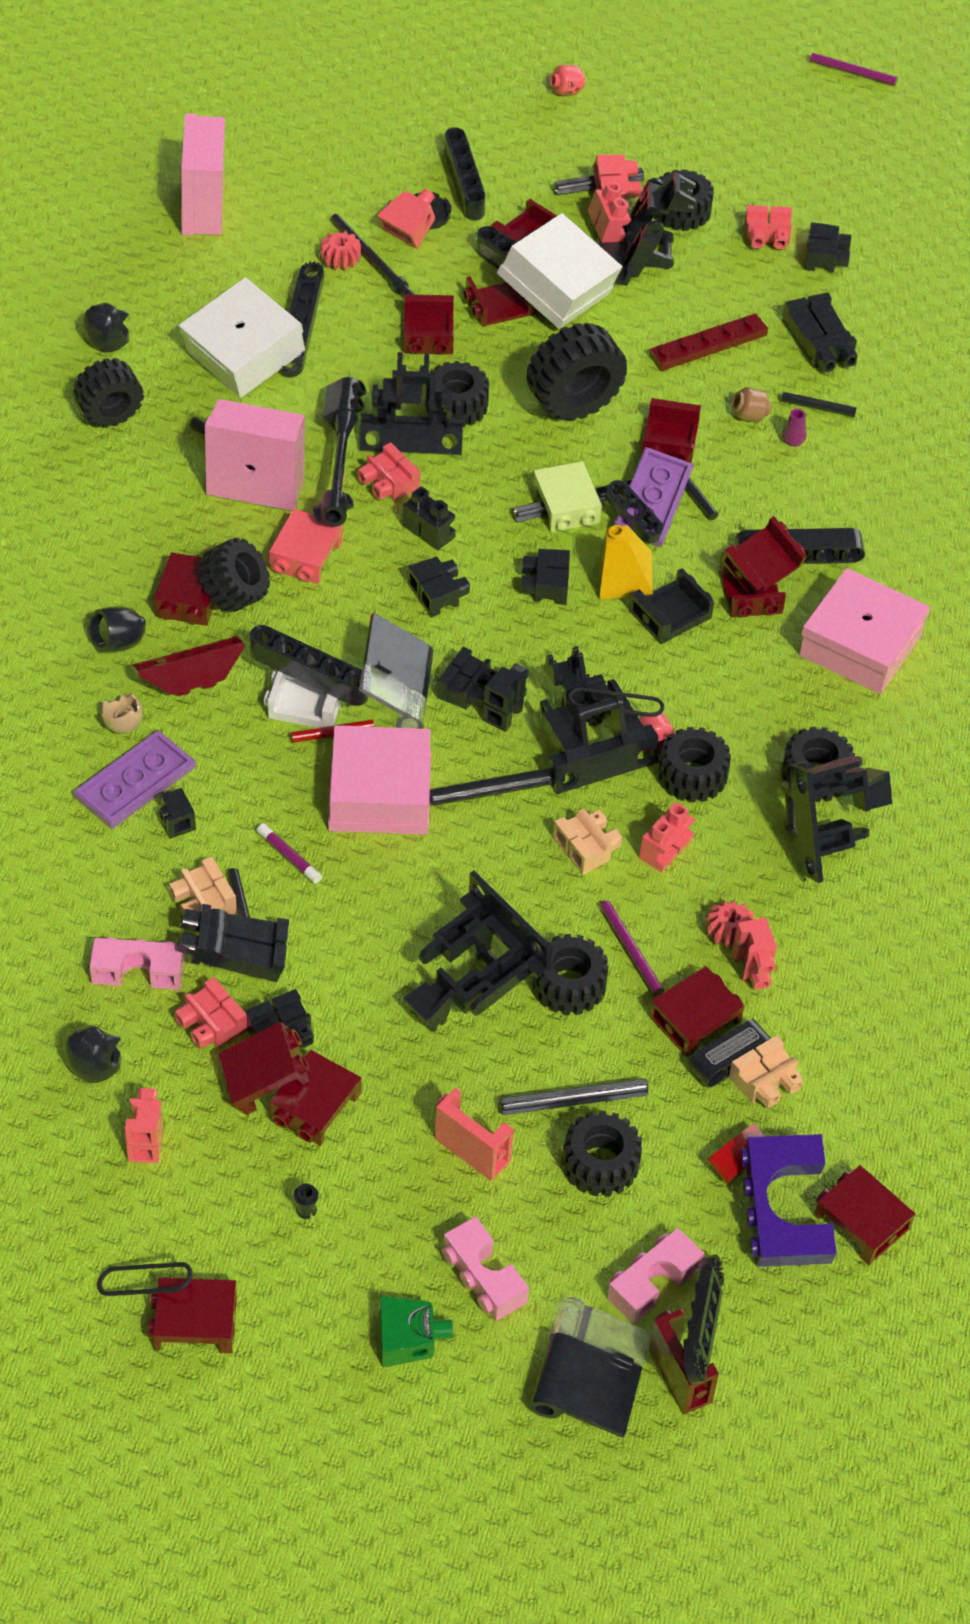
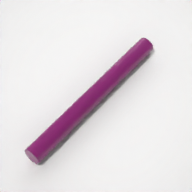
(854, 69)
(632, 948)

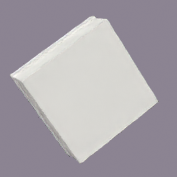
(560, 270)
(243, 337)

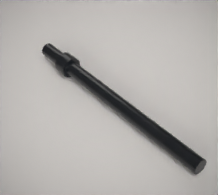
(398, 283)

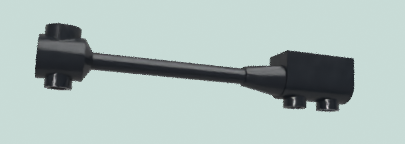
(341, 413)

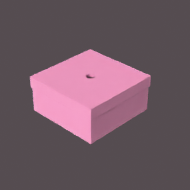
(203, 174)
(255, 454)
(863, 630)
(380, 780)

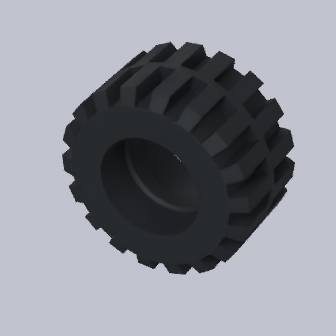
(701, 211)
(468, 390)
(108, 392)
(234, 574)
(815, 746)
(699, 748)
(578, 993)
(598, 1174)

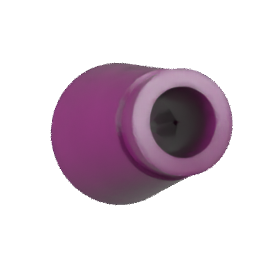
(795, 428)

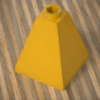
(624, 564)

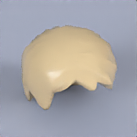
(122, 715)

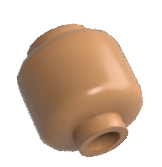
(751, 404)

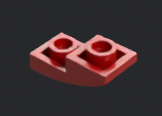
(727, 1159)

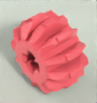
(340, 250)
(724, 920)

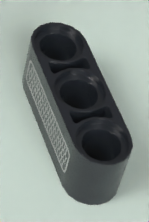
(493, 245)
(714, 1060)

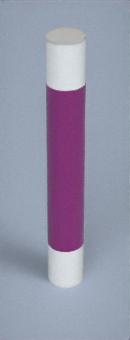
(289, 853)

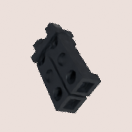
(820, 332)
(235, 942)

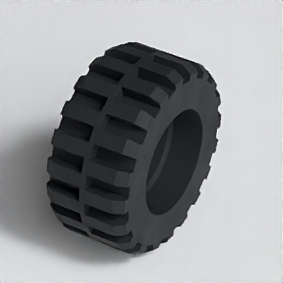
(576, 371)

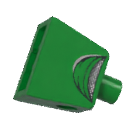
(409, 1330)

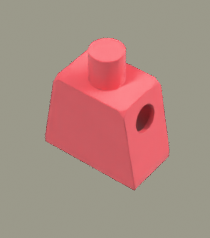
(409, 217)

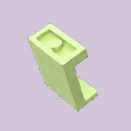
(567, 496)

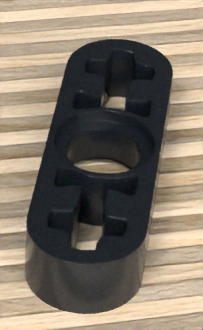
(636, 523)

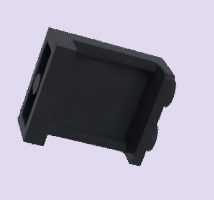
(672, 607)

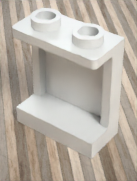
(300, 703)

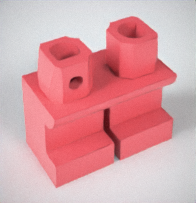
(617, 170)
(609, 213)
(763, 230)
(391, 472)
(667, 837)
(757, 949)
(215, 1013)
(145, 1128)

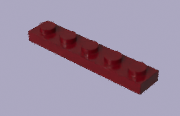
(708, 342)

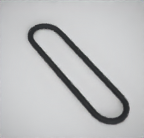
(622, 695)
(144, 1291)

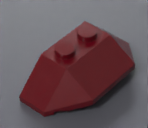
(193, 667)

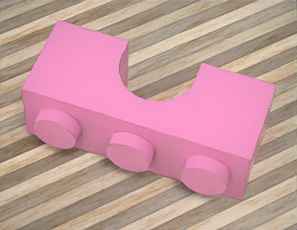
(115, 957)
(671, 1257)
(496, 1291)

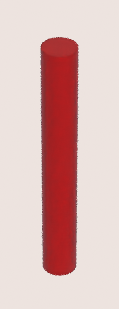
(324, 732)

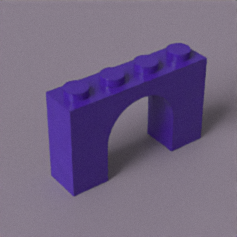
(775, 1239)

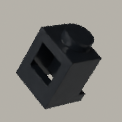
(176, 813)

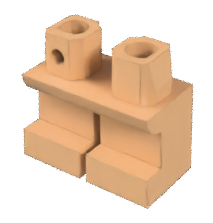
(585, 841)
(204, 886)
(764, 1070)

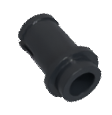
(306, 1199)

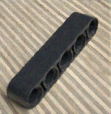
(464, 174)
(823, 544)
(307, 664)

